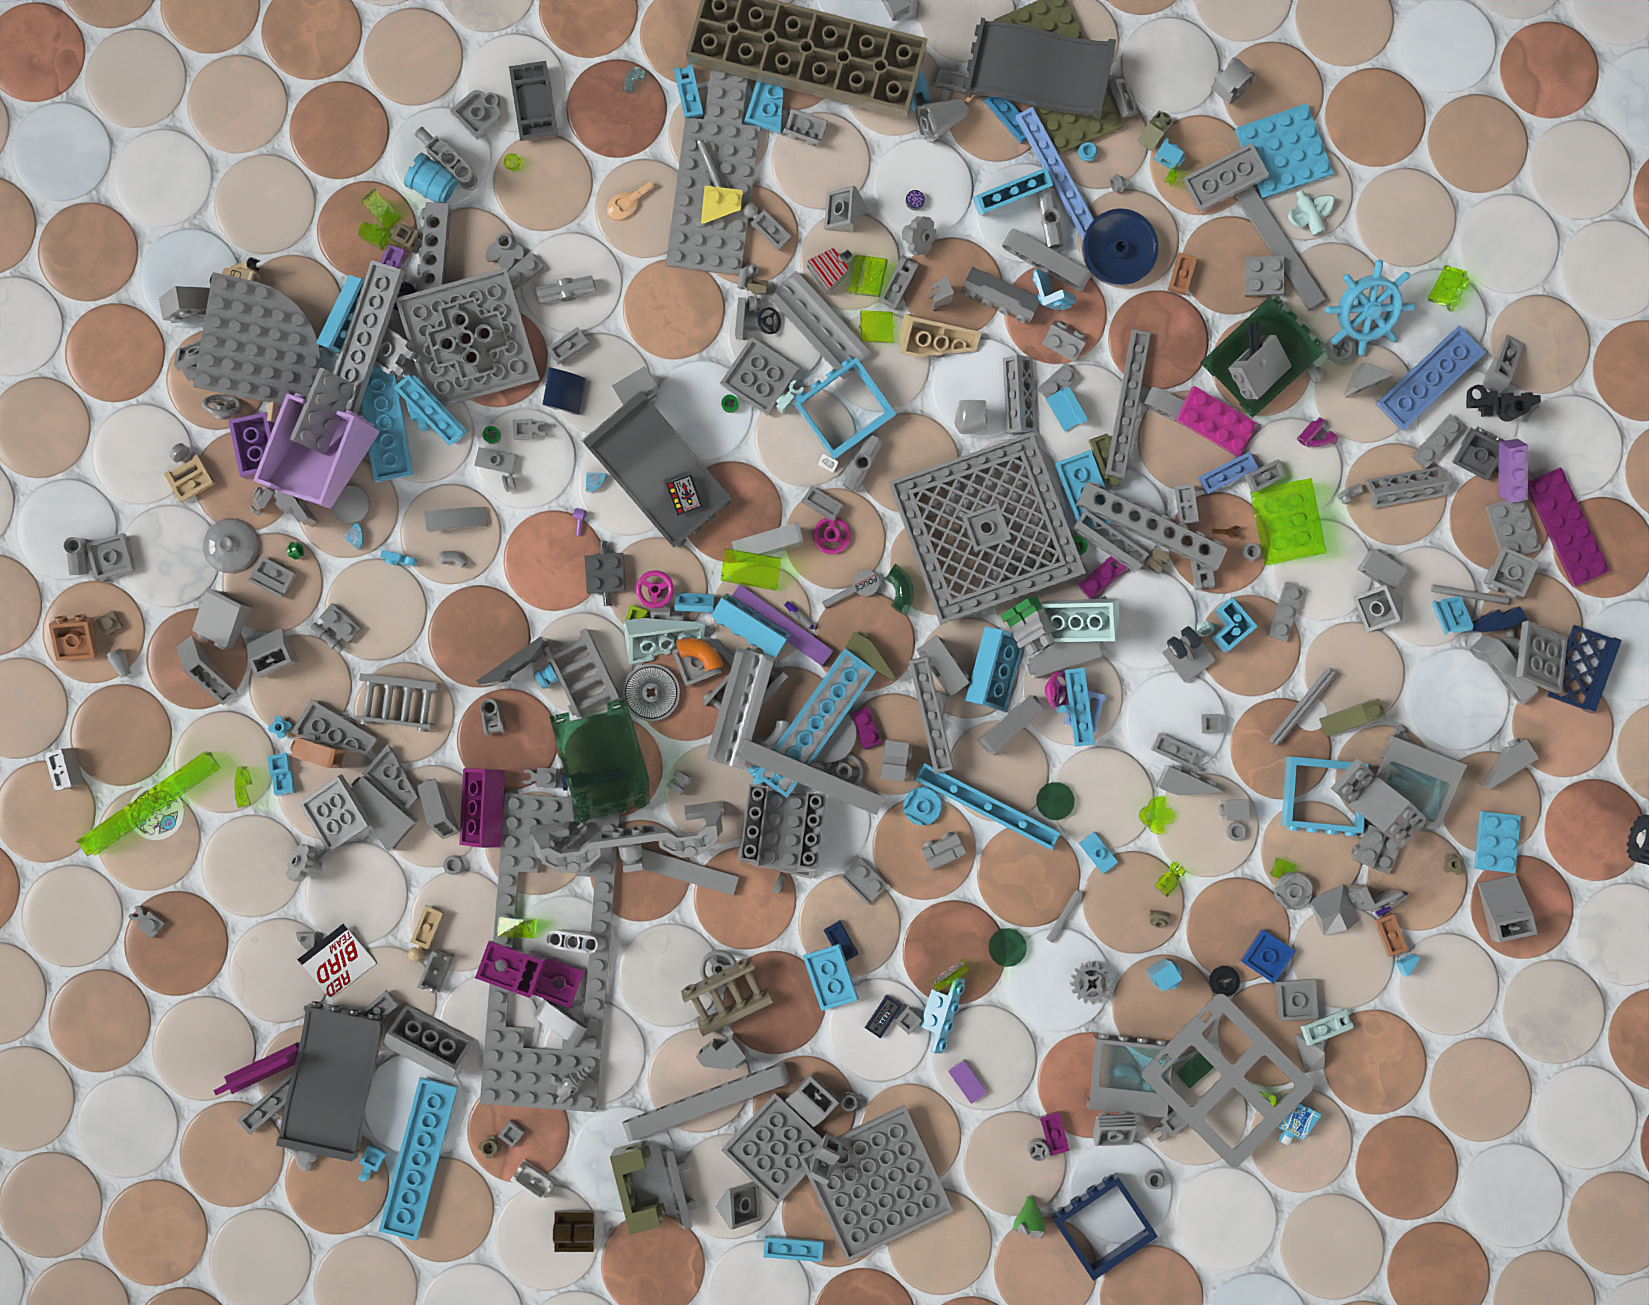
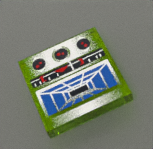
(950, 975)

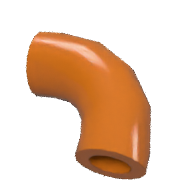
(702, 650)

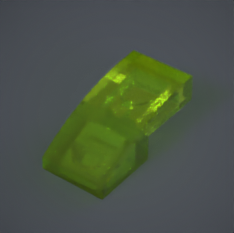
(242, 779)

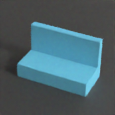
(1066, 408)

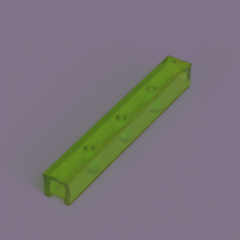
(148, 804)

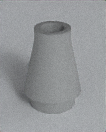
(119, 662)

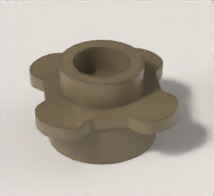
(1449, 859)
(483, 1146)

